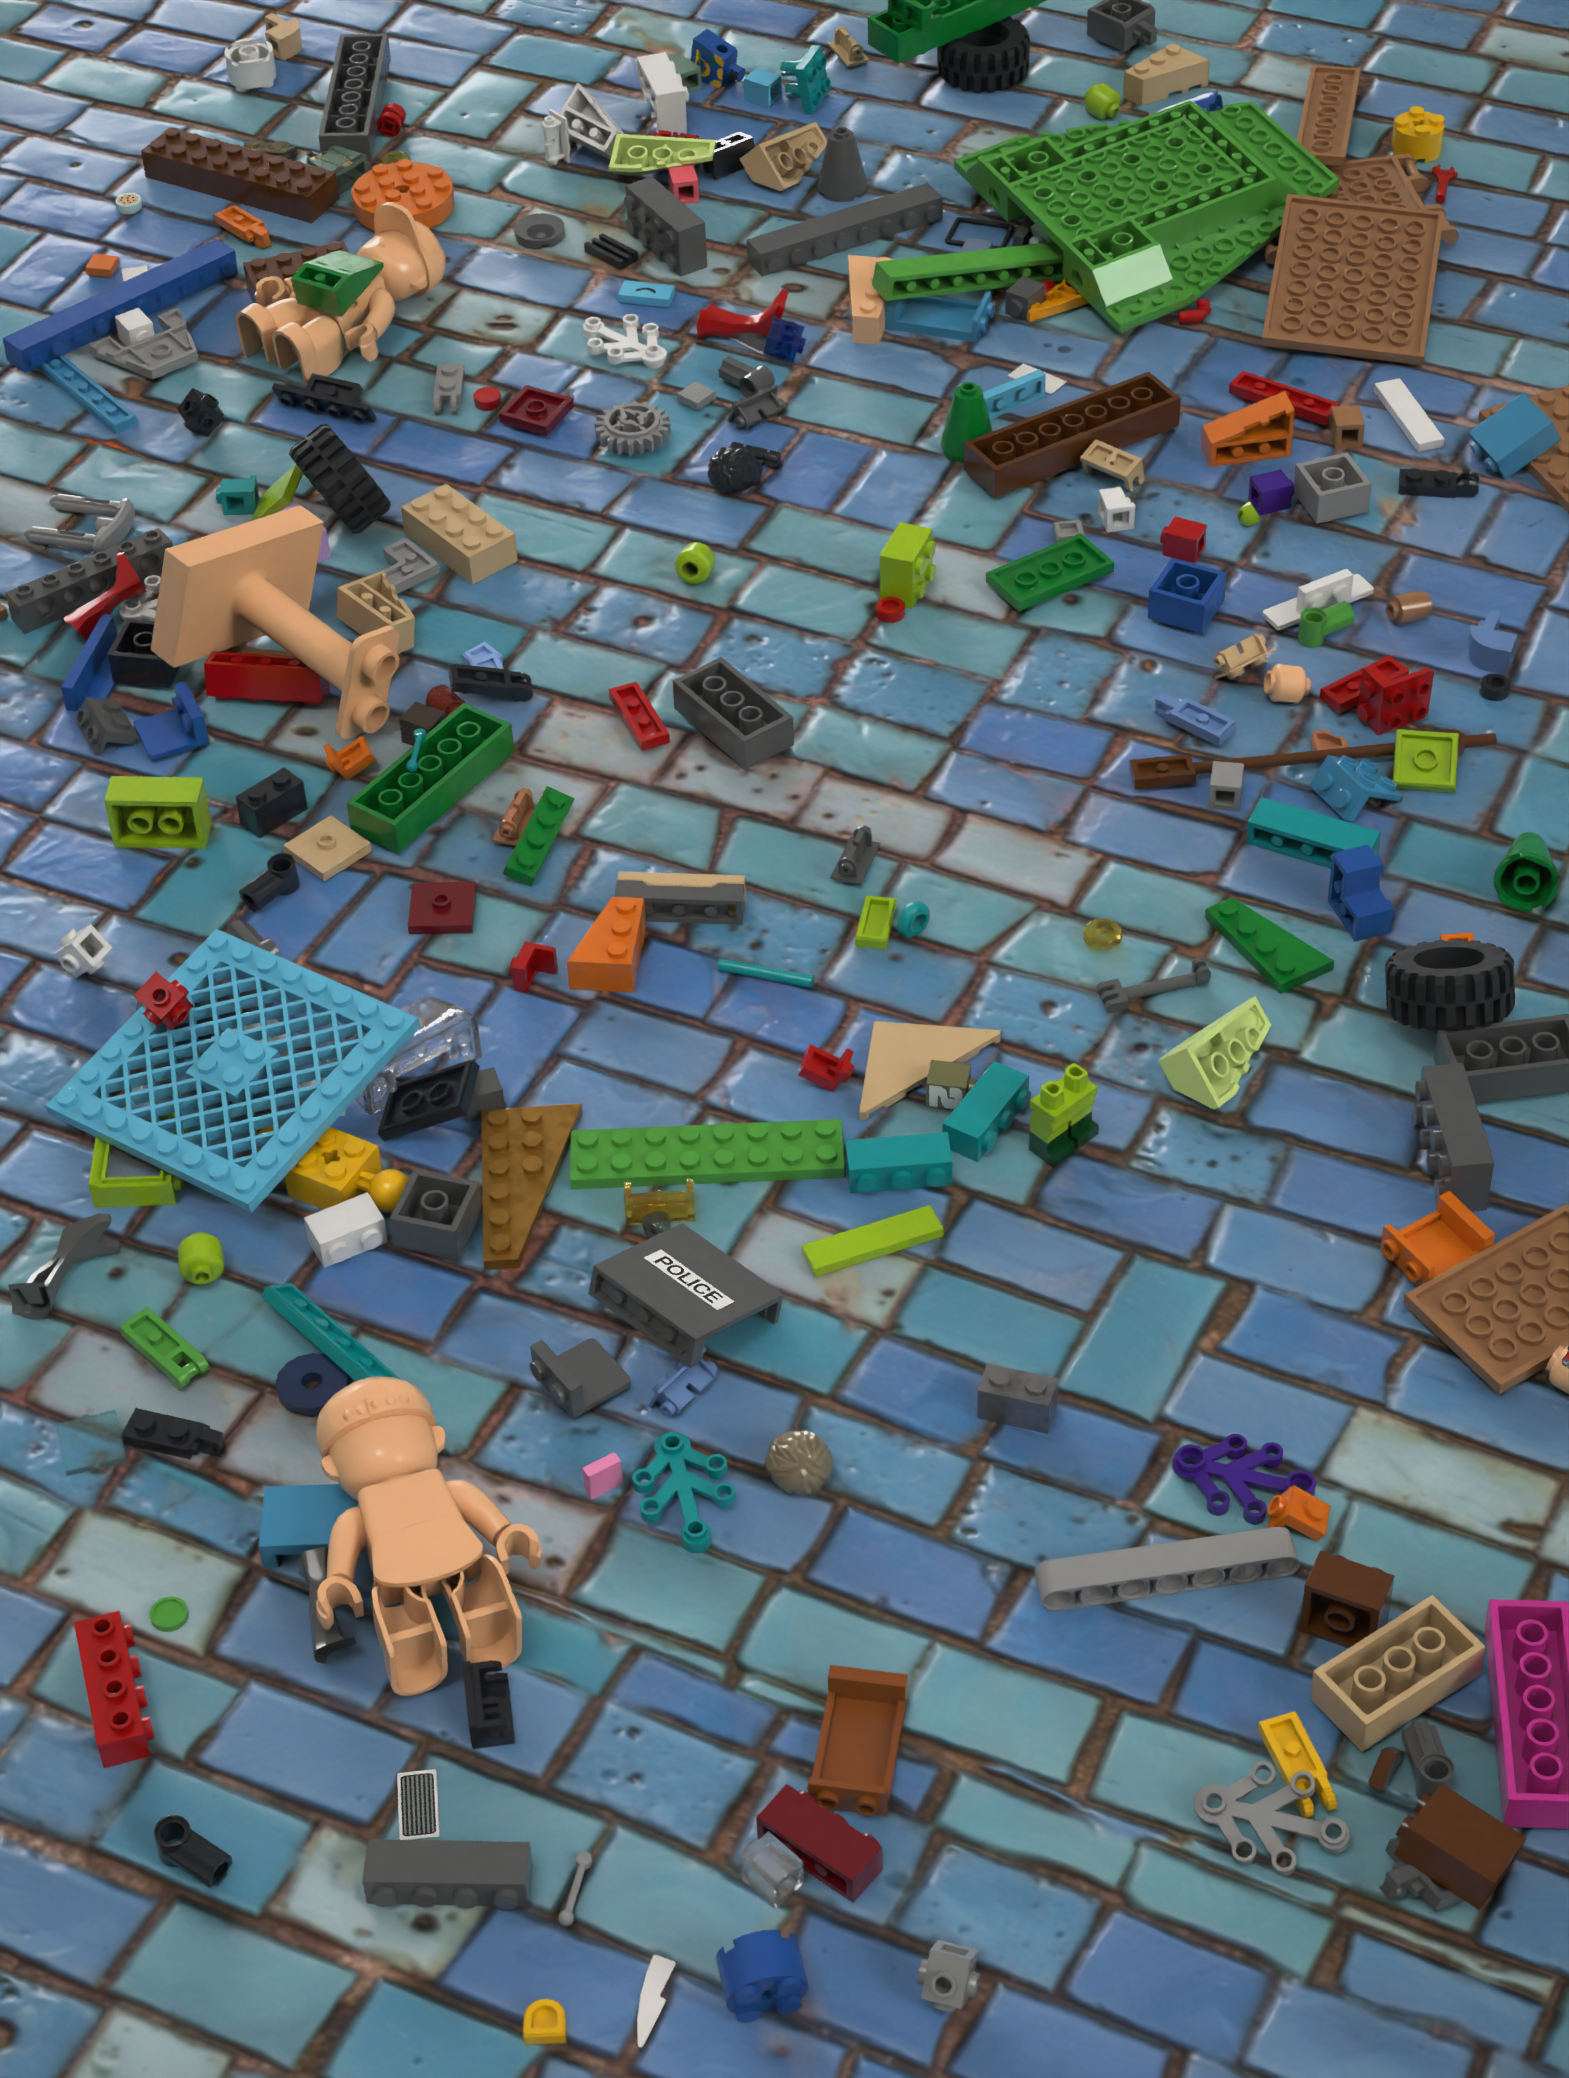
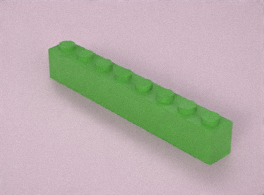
(967, 271)

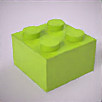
(907, 563)

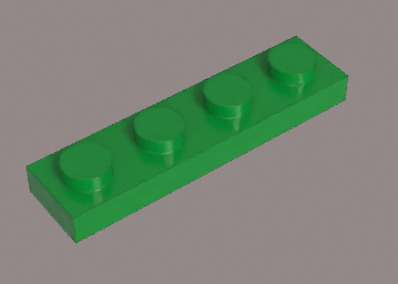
(538, 836)

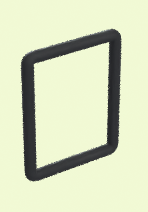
(1010, 227)

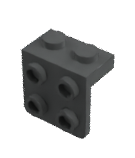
(578, 1376)

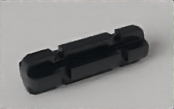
(771, 458)

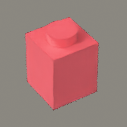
(684, 183)

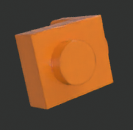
(350, 759)
(1300, 1512)

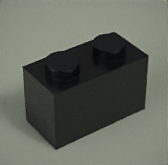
(271, 802)

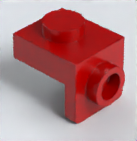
(530, 960)
(826, 1068)

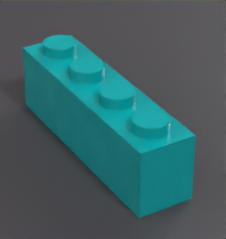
(1305, 833)

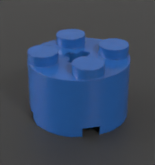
(762, 1974)

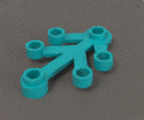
(673, 1451)

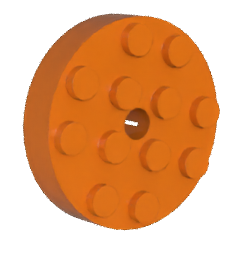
(416, 186)

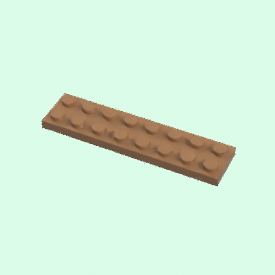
(1329, 113)

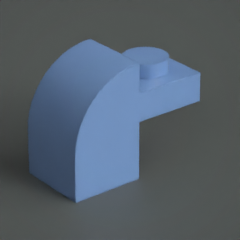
(1489, 647)

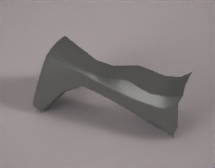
(77, 1243)
(313, 1567)

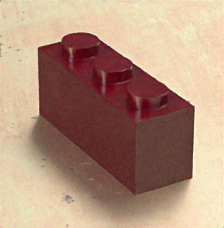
(823, 1841)

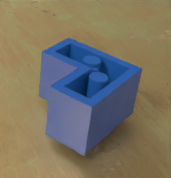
(1357, 894)

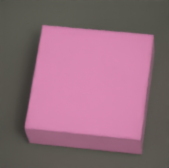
(602, 1475)

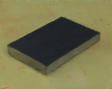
(429, 1100)

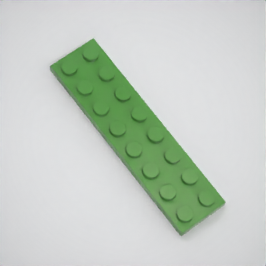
(707, 1154)

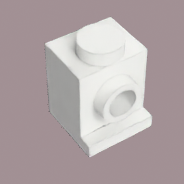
(1115, 510)

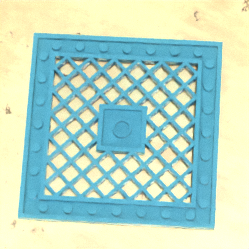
(235, 1069)

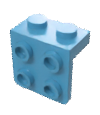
(1349, 784)

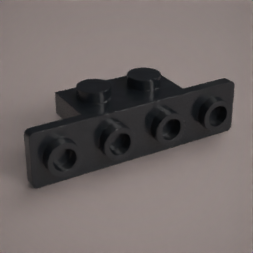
(329, 395)

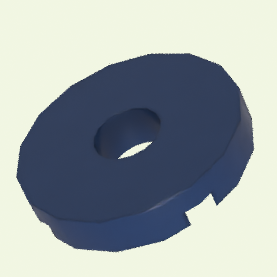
(307, 1369)

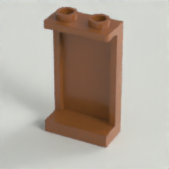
(859, 1740)

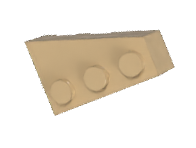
(1163, 74)

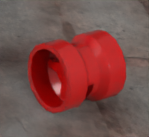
(391, 120)

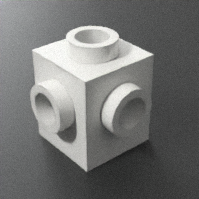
(82, 951)

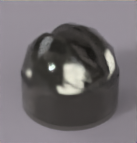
(655, 1223)

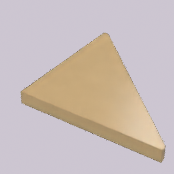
(903, 1053)

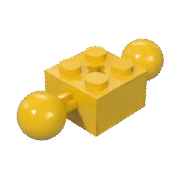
(342, 1169)

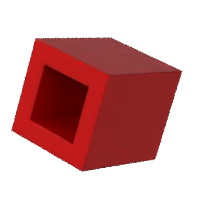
(1184, 539)

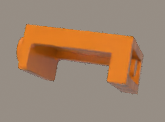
(1436, 1240)

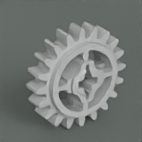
(632, 428)

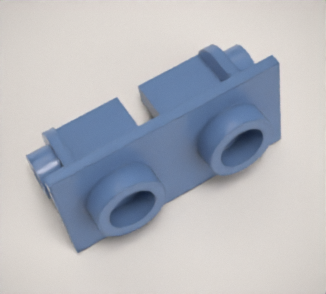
(673, 1392)

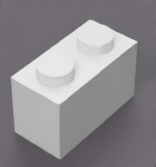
(345, 1229)

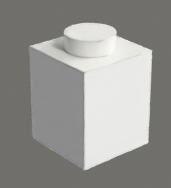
(133, 327)

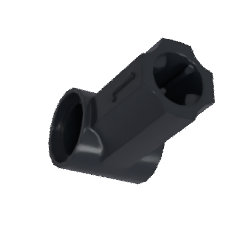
(278, 879)
(192, 1852)

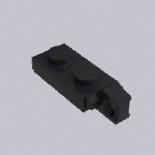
(171, 1435)

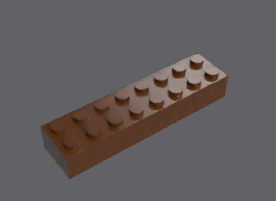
(240, 174)
(1059, 436)

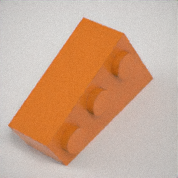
(1250, 433)
(610, 949)

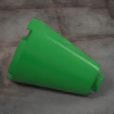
(965, 420)
(1526, 874)

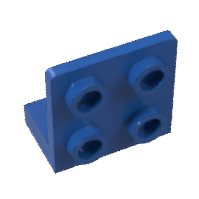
(174, 729)

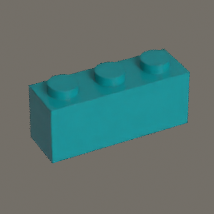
(987, 1111)
(898, 1162)

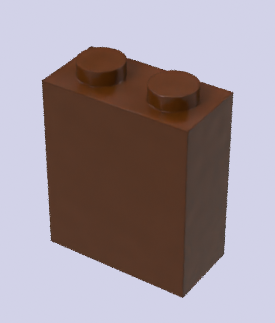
(1458, 1845)

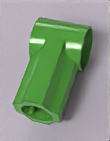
(1318, 623)

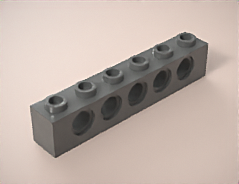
(80, 582)

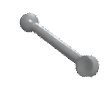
(583, 1862)

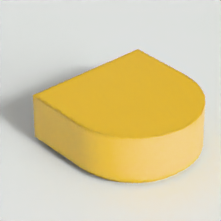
(544, 2023)

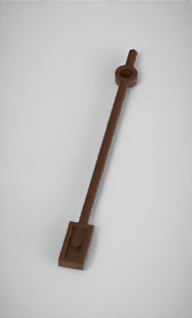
(1182, 770)

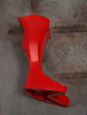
(727, 324)
(125, 587)

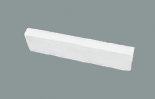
(1409, 415)

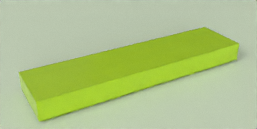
(872, 1240)

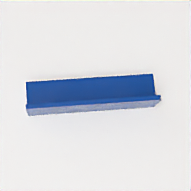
(91, 670)

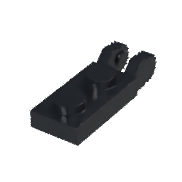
(1438, 483)
(490, 682)

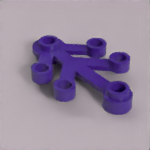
(1237, 1474)

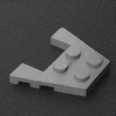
(153, 355)

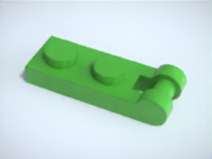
(164, 1347)

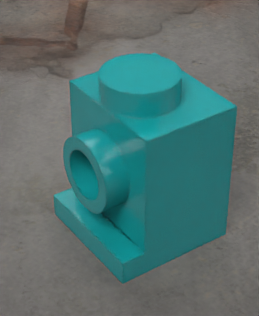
(238, 496)

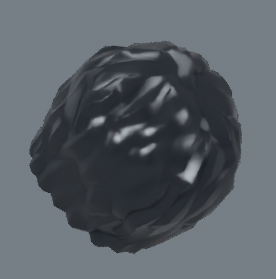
(734, 470)

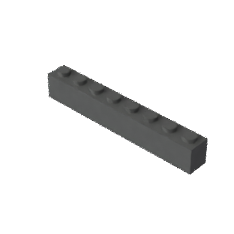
(844, 229)

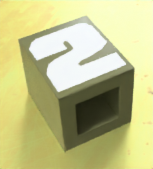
(947, 1084)

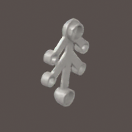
(1265, 1816)

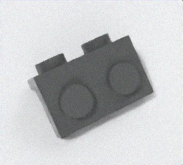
(104, 722)

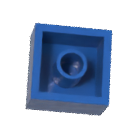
(1186, 595)

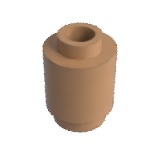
(1409, 607)

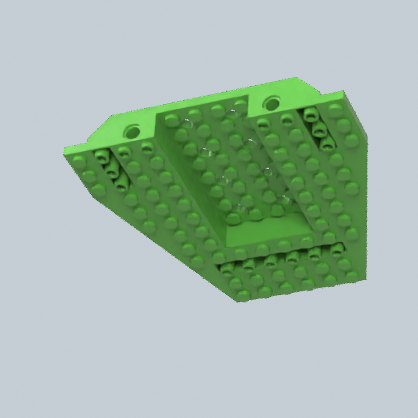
(1153, 203)

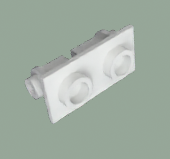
(556, 129)

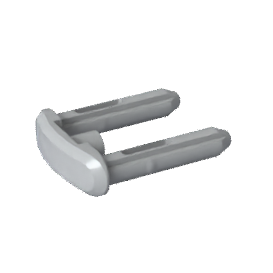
(109, 530)

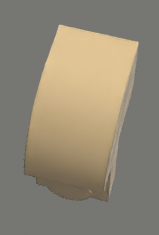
(283, 36)

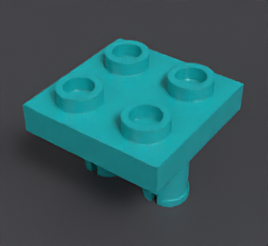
(811, 79)

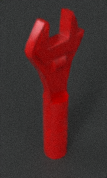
(1443, 177)

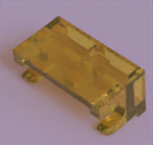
(677, 1204)

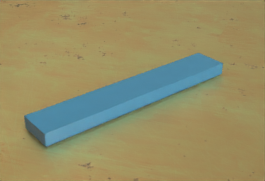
(89, 394)

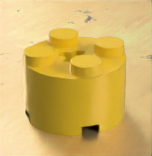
(1418, 134)

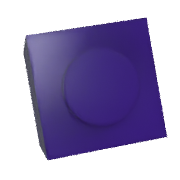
(1270, 492)

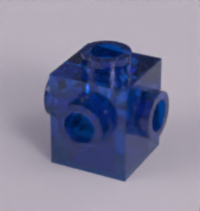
(784, 340)

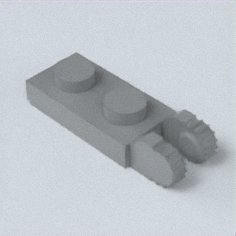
(448, 386)

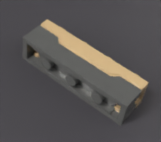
(686, 896)

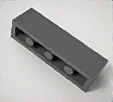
(448, 1873)

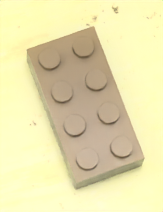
(459, 534)
(1397, 1673)

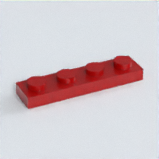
(1305, 404)

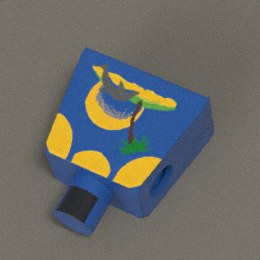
(716, 59)

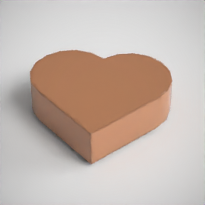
(1326, 740)

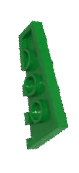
(1267, 947)

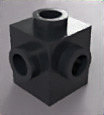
(200, 412)

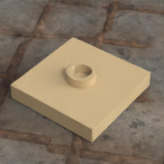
(327, 848)

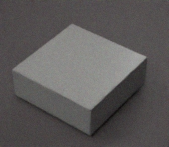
(696, 396)
(1066, 529)

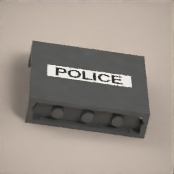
(681, 1291)

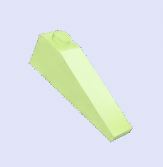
(653, 154)
(1217, 1056)

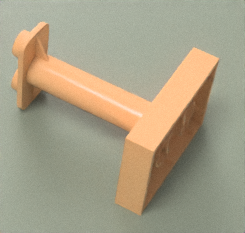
(261, 584)

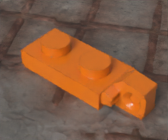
(243, 225)

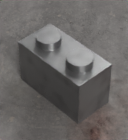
(1017, 1398)

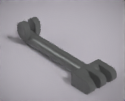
(1117, 998)

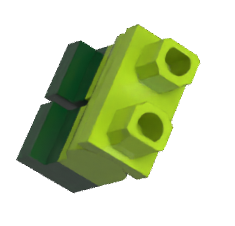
(1063, 1116)

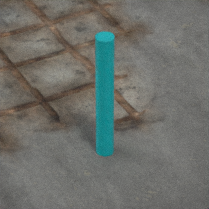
(766, 973)

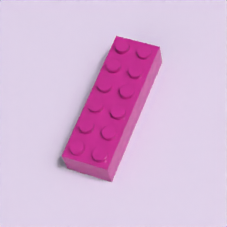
(1530, 1709)

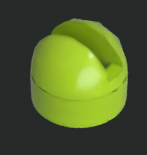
(1248, 515)

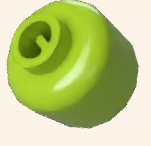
(1102, 101)
(695, 563)
(200, 1256)

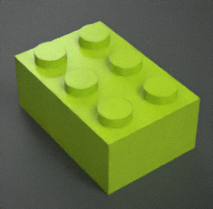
(158, 812)

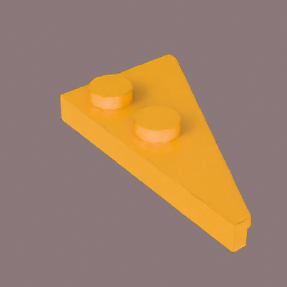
(1058, 299)

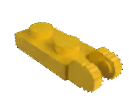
(1294, 1752)

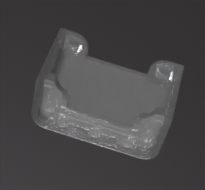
(442, 1029)

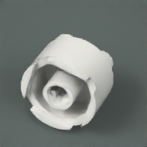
(250, 64)

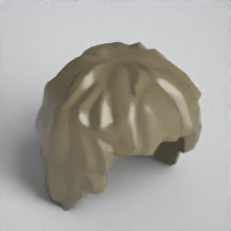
(799, 1462)

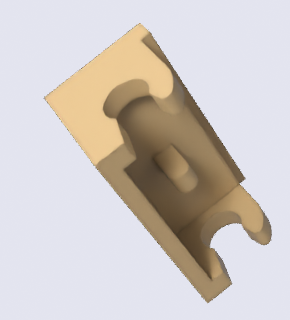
(1113, 462)

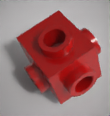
(164, 1001)

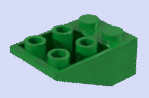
(334, 281)

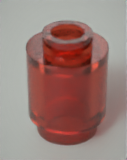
(443, 699)

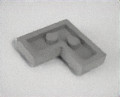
(409, 565)

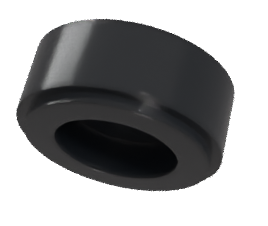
(1494, 687)

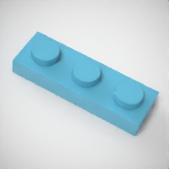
(1015, 393)

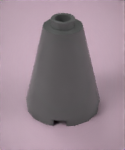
(841, 168)

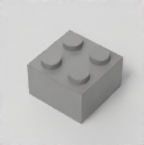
(1332, 487)

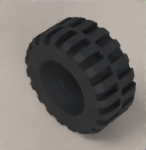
(987, 57)
(340, 478)
(1450, 985)

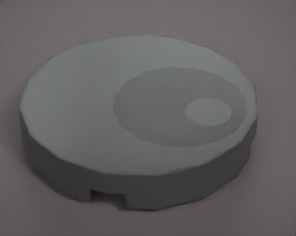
(539, 230)

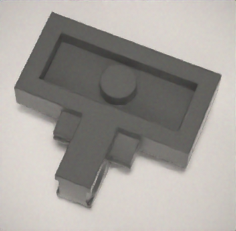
(1406, 1878)

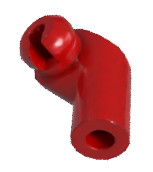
(1196, 315)

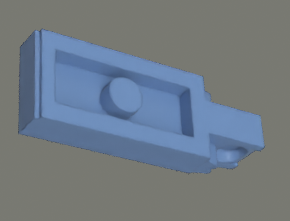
(1195, 718)

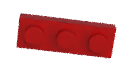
(1345, 692)
(639, 716)

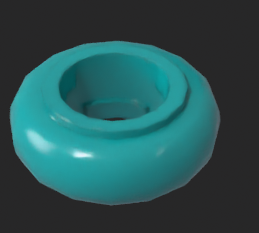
(913, 919)

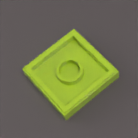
(279, 494)
(1425, 760)

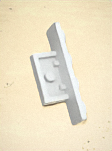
(1320, 595)

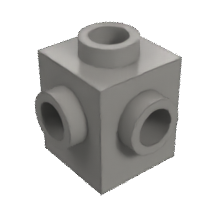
(949, 1976)

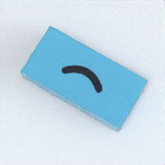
(646, 294)

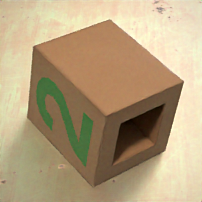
(1346, 426)

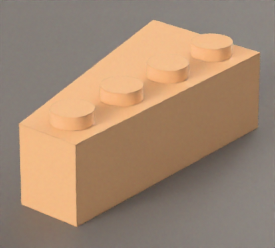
(865, 302)

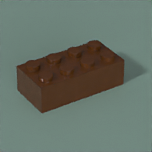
(284, 264)

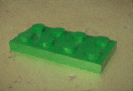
(1049, 572)

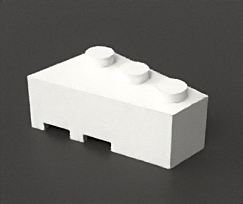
(664, 91)
(589, 122)

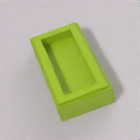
(876, 922)

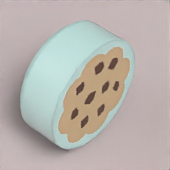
(128, 203)

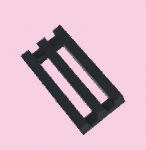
(611, 251)

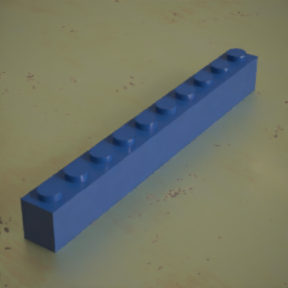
(96, 315)

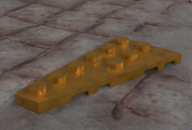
(518, 1171)

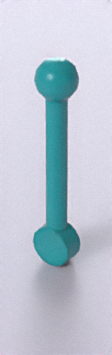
(419, 735)

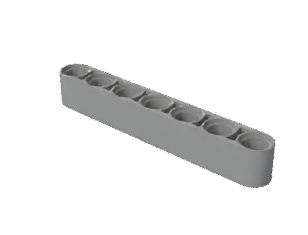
(1166, 1568)

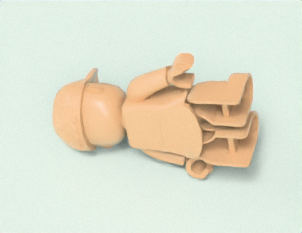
(321, 339)
(384, 1453)

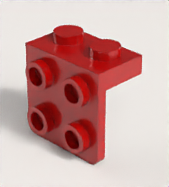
(1394, 703)

